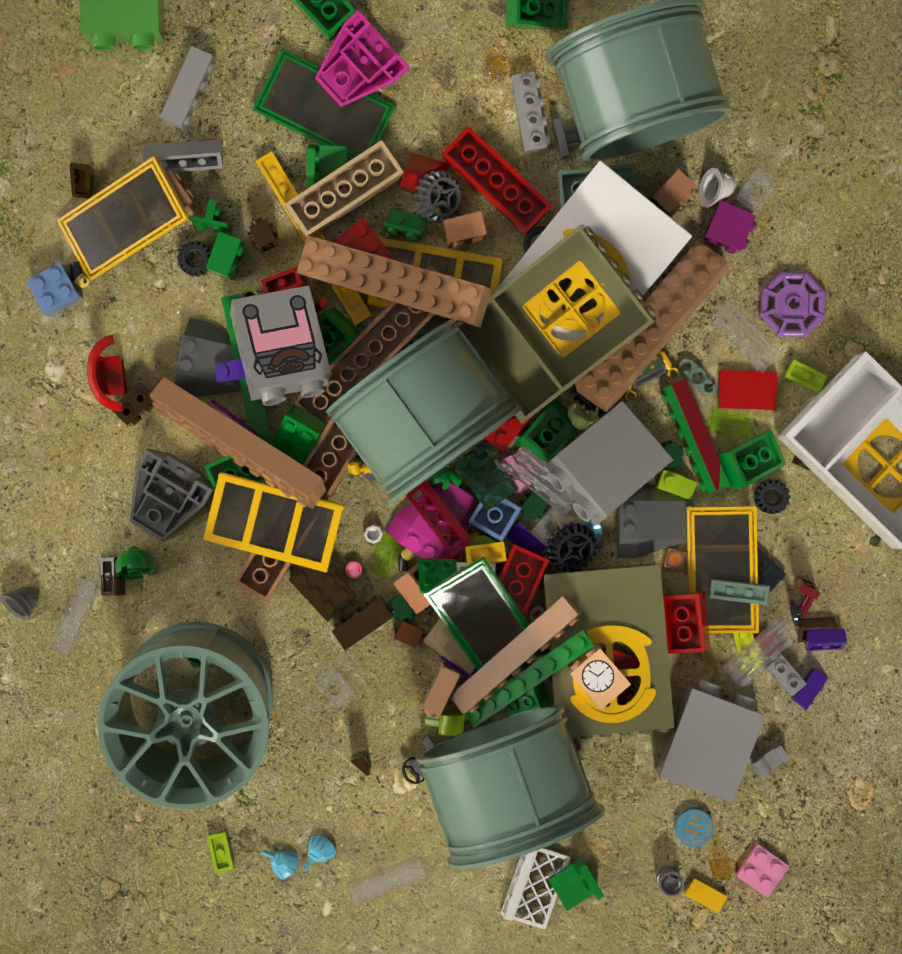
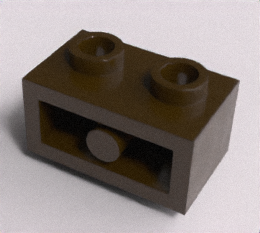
(263, 235)
(133, 402)

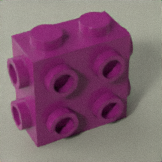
(730, 227)

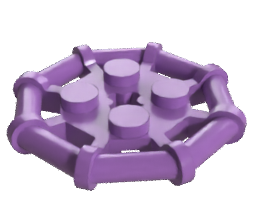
(800, 312)

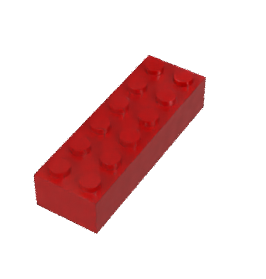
(496, 181)

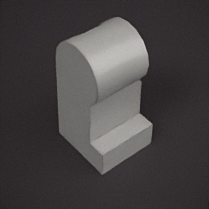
(769, 759)

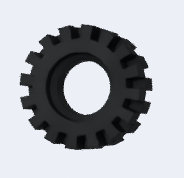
(186, 251)
(783, 499)

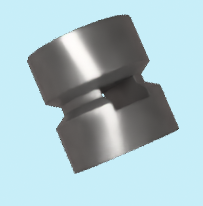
(670, 881)

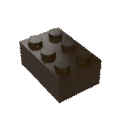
(323, 590)
(362, 622)

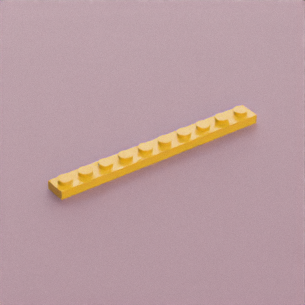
(285, 192)

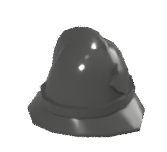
(21, 601)

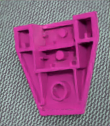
(359, 62)
(415, 534)

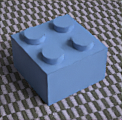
(54, 289)
(497, 521)

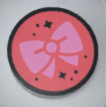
(353, 569)

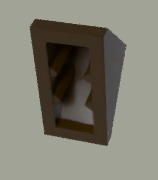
(81, 180)

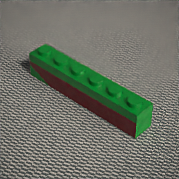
(695, 436)

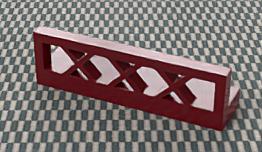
(442, 510)

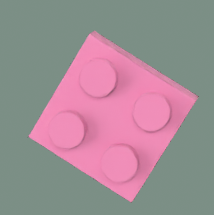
(762, 870)

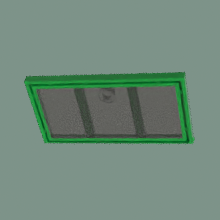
(302, 105)
(478, 612)

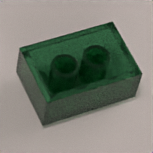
(485, 476)

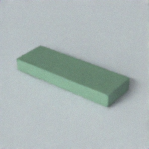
(739, 591)

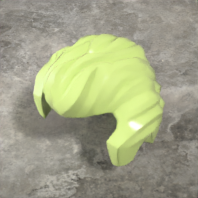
(582, 418)

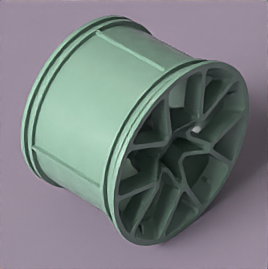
(640, 79)
(422, 409)
(186, 719)
(509, 788)

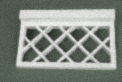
(519, 883)

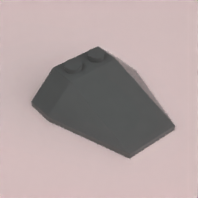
(199, 351)
(166, 493)
(651, 522)

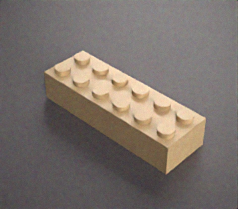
(344, 189)

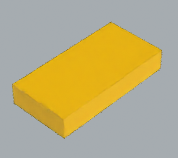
(705, 895)

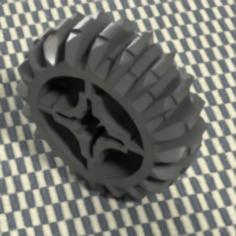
(432, 194)

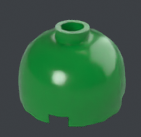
(134, 563)

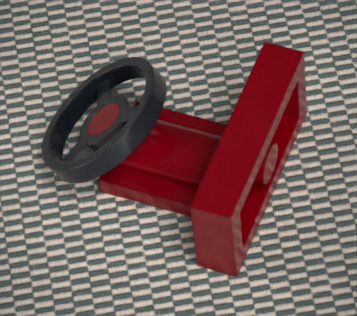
(811, 592)

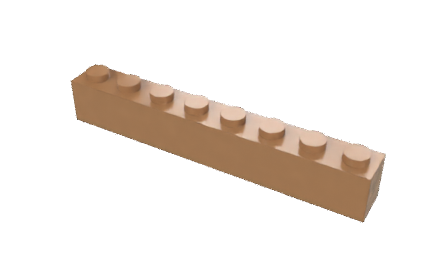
(515, 654)

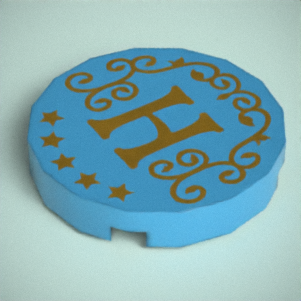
(693, 827)

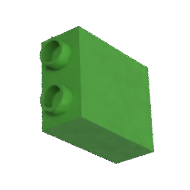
(122, 21)

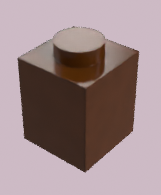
(410, 634)

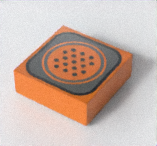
(675, 559)

